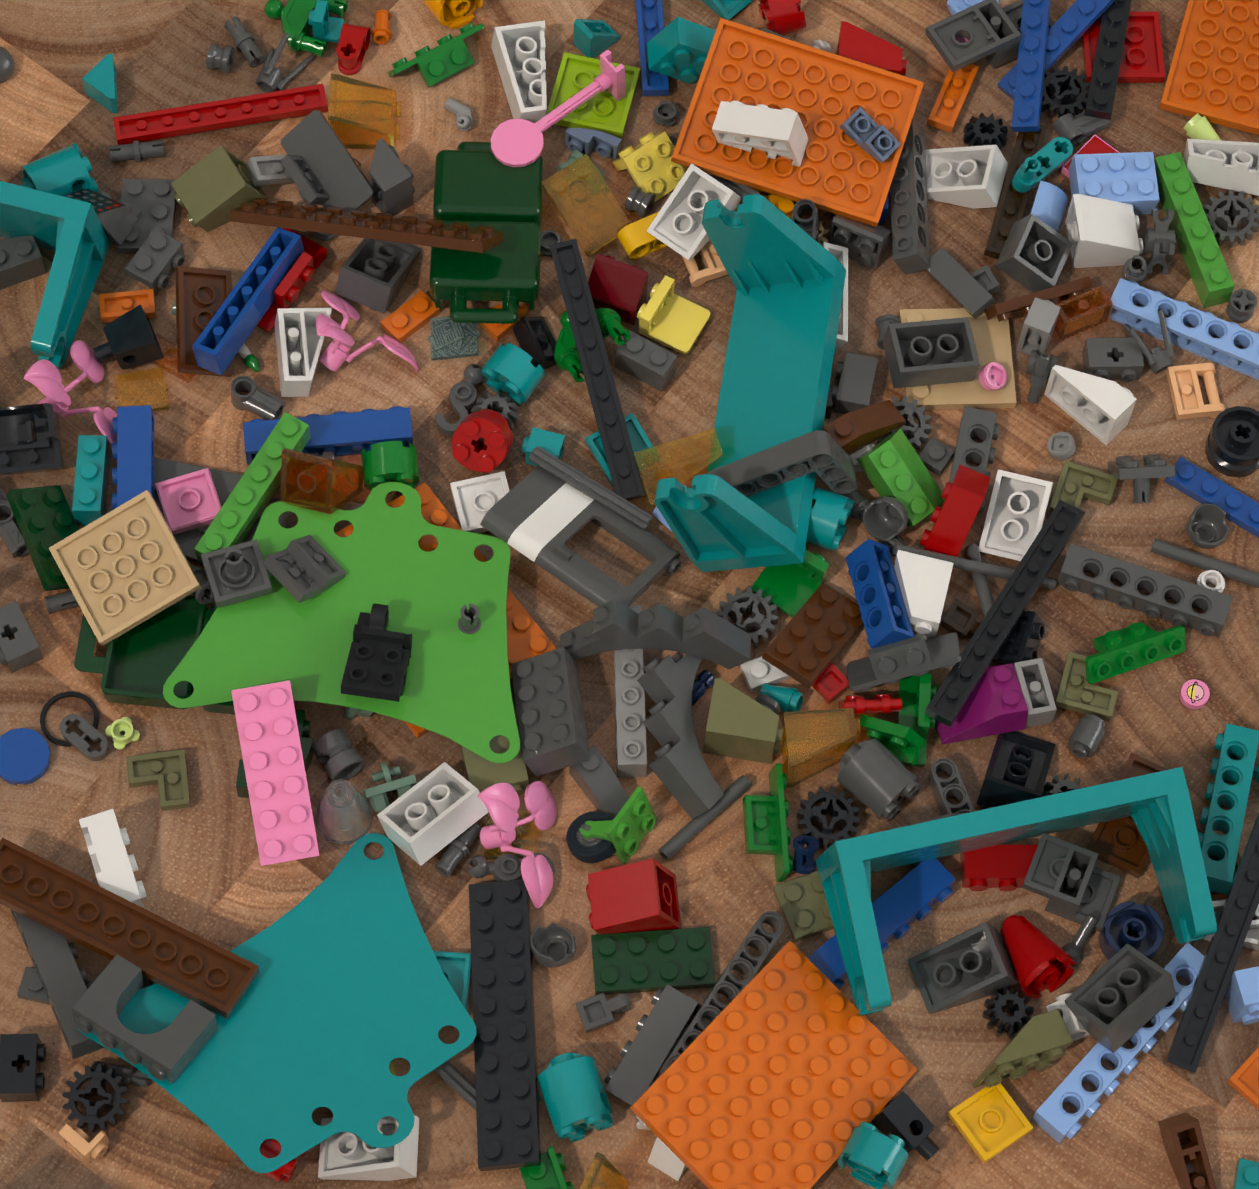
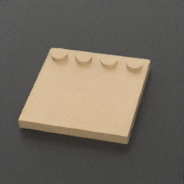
(992, 345)
(125, 567)

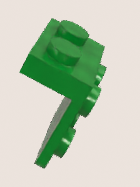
(792, 583)

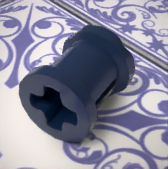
(805, 854)

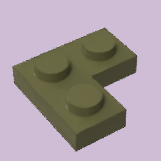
(1079, 482)
(1081, 696)
(166, 770)

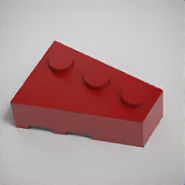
(956, 513)

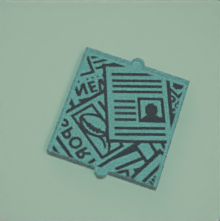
(453, 339)

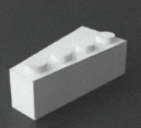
(522, 68)
(1224, 164)

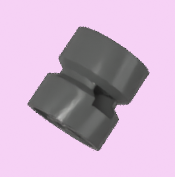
(336, 753)

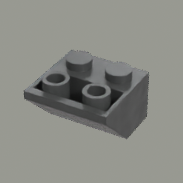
(390, 180)
(864, 242)

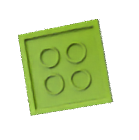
(602, 110)

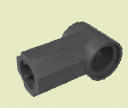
(1079, 127)
(257, 401)

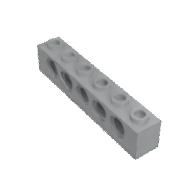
(630, 711)

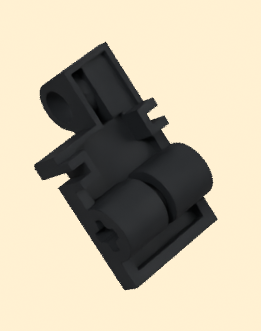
(377, 658)

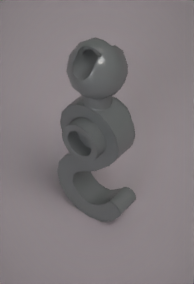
(462, 398)
(503, 869)

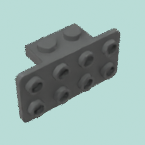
(324, 166)
(903, 659)

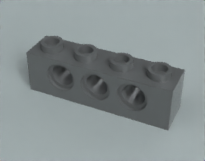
(980, 425)

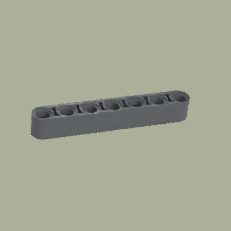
(727, 983)

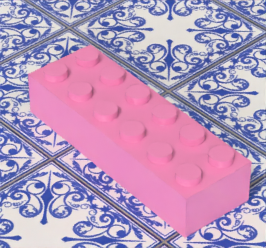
(275, 773)

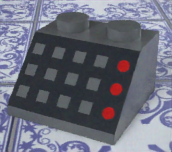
(113, 215)

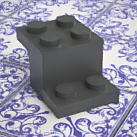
(1070, 881)

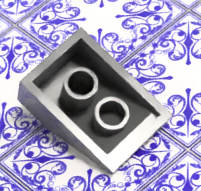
(376, 272)
(963, 969)

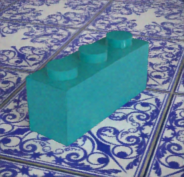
(91, 479)

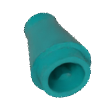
(788, 698)

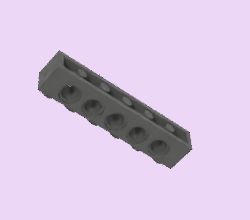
(910, 205)
(1158, 585)

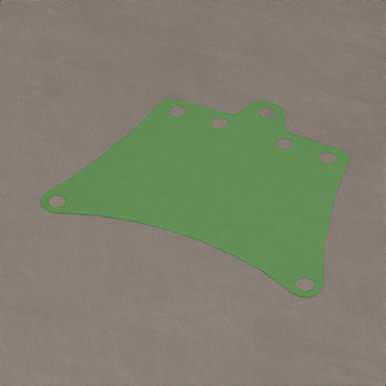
(453, 679)

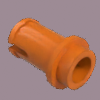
(381, 33)

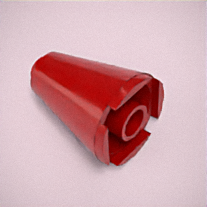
(1035, 957)

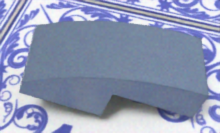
(869, 136)
(588, 140)

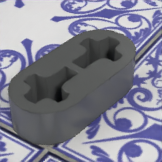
(88, 732)

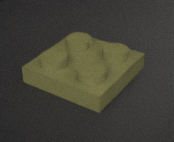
(804, 906)

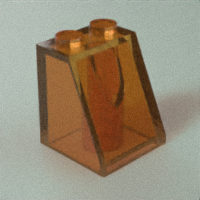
(318, 481)

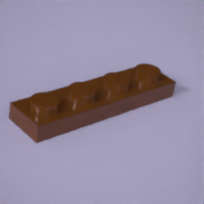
(1006, 309)

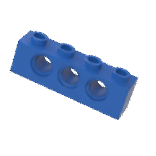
(878, 594)

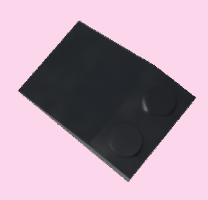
(1015, 770)

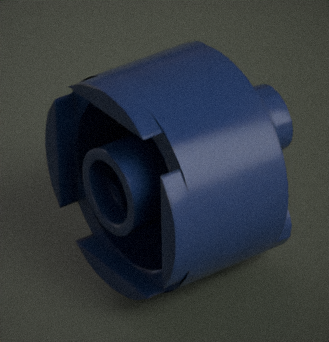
(1130, 920)

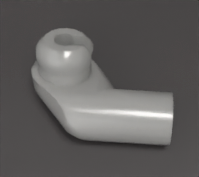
(463, 114)

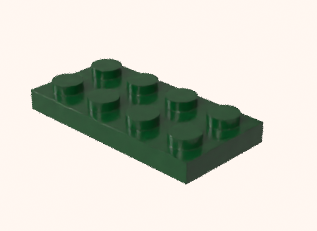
(43, 521)
(652, 960)

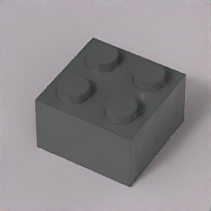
(1034, 254)

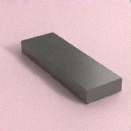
(959, 283)

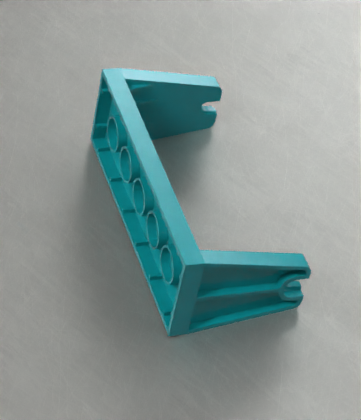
(80, 252)
(768, 391)
(1154, 801)

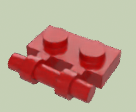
(881, 703)

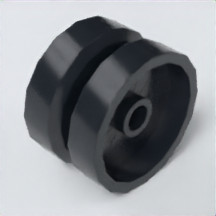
(1234, 442)

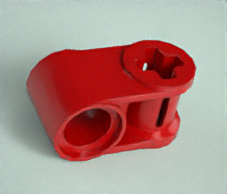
(352, 48)

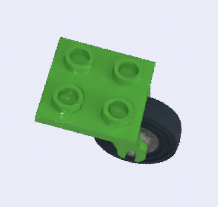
(597, 836)

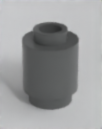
(1087, 736)

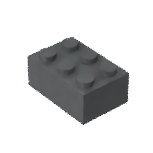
(931, 352)

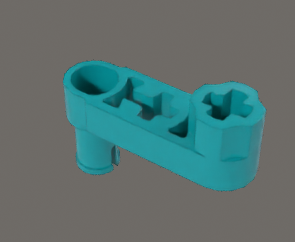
(1053, 155)

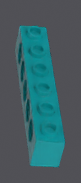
(1242, 744)

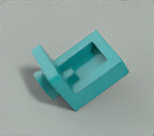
(324, 26)

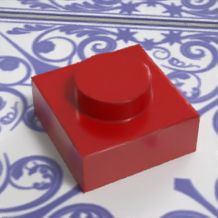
(831, 683)

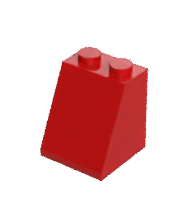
(870, 49)
(633, 898)

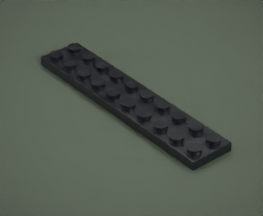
(504, 1026)

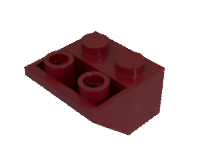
(618, 287)

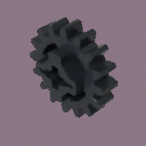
(1064, 92)
(816, 816)
(93, 1111)

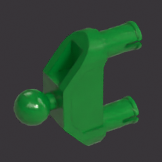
(295, 22)
(566, 351)

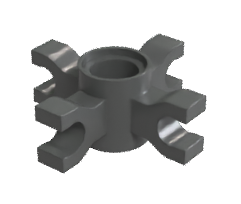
(1159, 241)

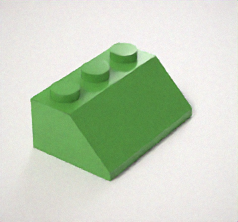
(901, 474)

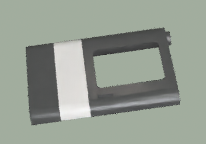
(547, 513)

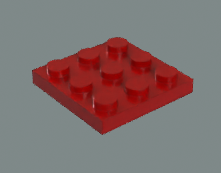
(1142, 49)

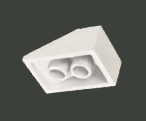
(966, 175)
(681, 216)
(1092, 401)
(1014, 514)
(350, 1158)

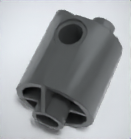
(877, 778)

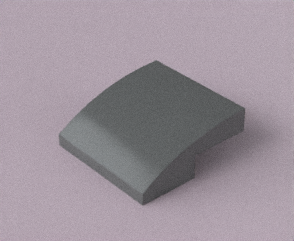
(304, 568)

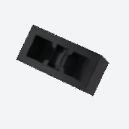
(14, 1051)

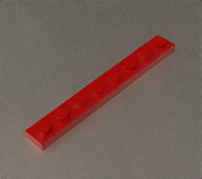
(220, 114)

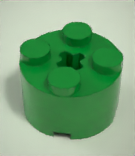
(390, 463)

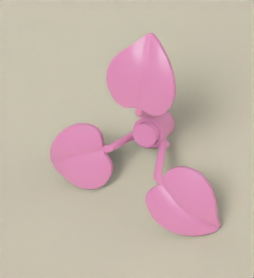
(339, 348)
(48, 380)
(503, 805)

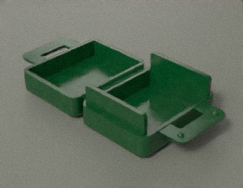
(483, 191)
(147, 655)

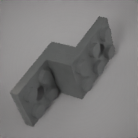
(990, 31)

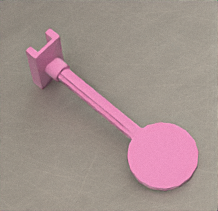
(521, 141)

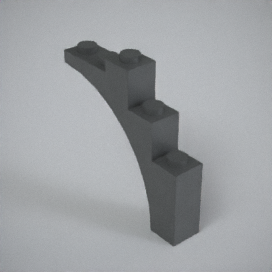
(659, 628)
(671, 723)

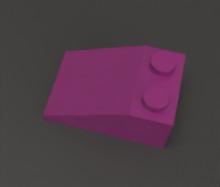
(992, 709)

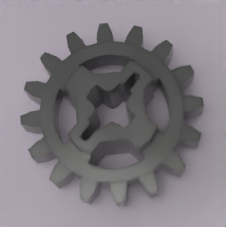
(1243, 216)
(910, 429)
(750, 603)

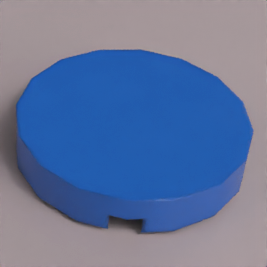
(23, 756)

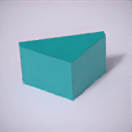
(593, 36)
(102, 85)

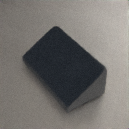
(536, 340)

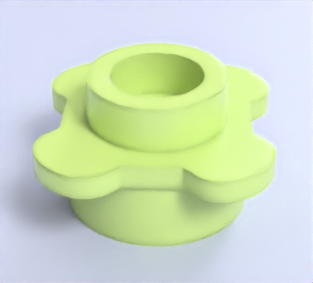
(123, 724)

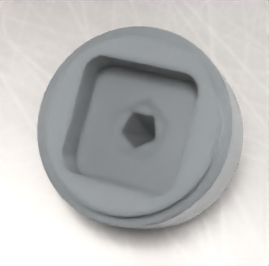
(1061, 446)

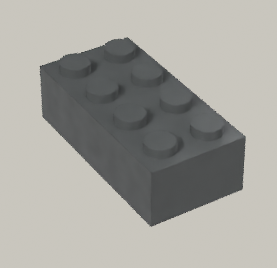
(550, 712)

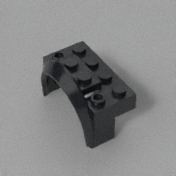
(17, 446)

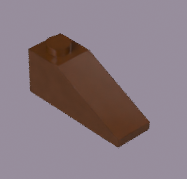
(864, 426)
(1187, 1151)

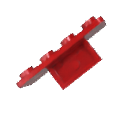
(294, 281)

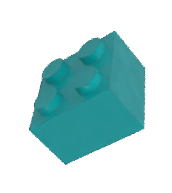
(680, 50)

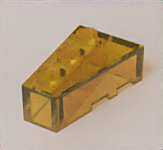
(677, 459)

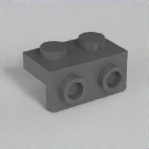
(156, 261)

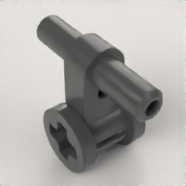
(1039, 368)

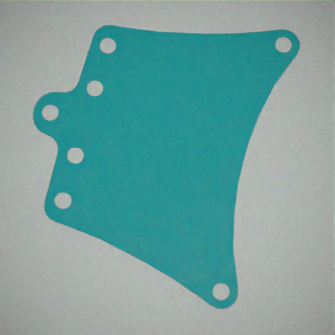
(333, 1003)

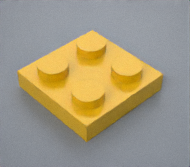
(990, 1122)

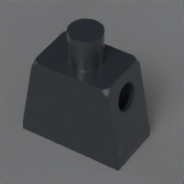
(130, 340)
(900, 1116)

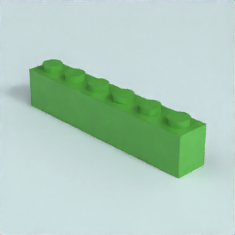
(1193, 231)
(254, 487)

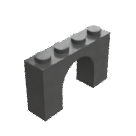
(161, 1052)

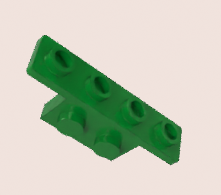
(442, 60)
(1132, 649)
(916, 695)
(766, 823)

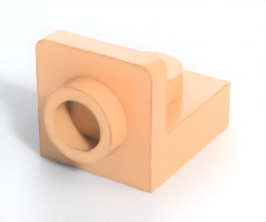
(78, 1142)

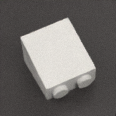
(1101, 232)
(923, 589)

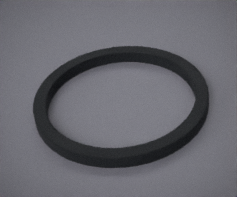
(57, 697)

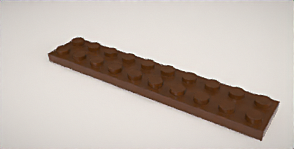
(361, 225)
(117, 926)

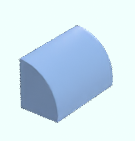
(1050, 205)

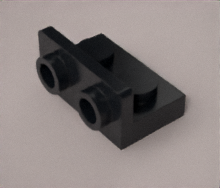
(1022, 641)

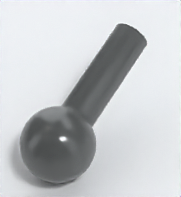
(1074, 948)

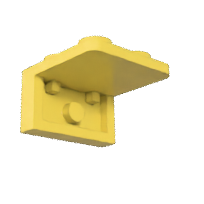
(651, 164)
(671, 318)

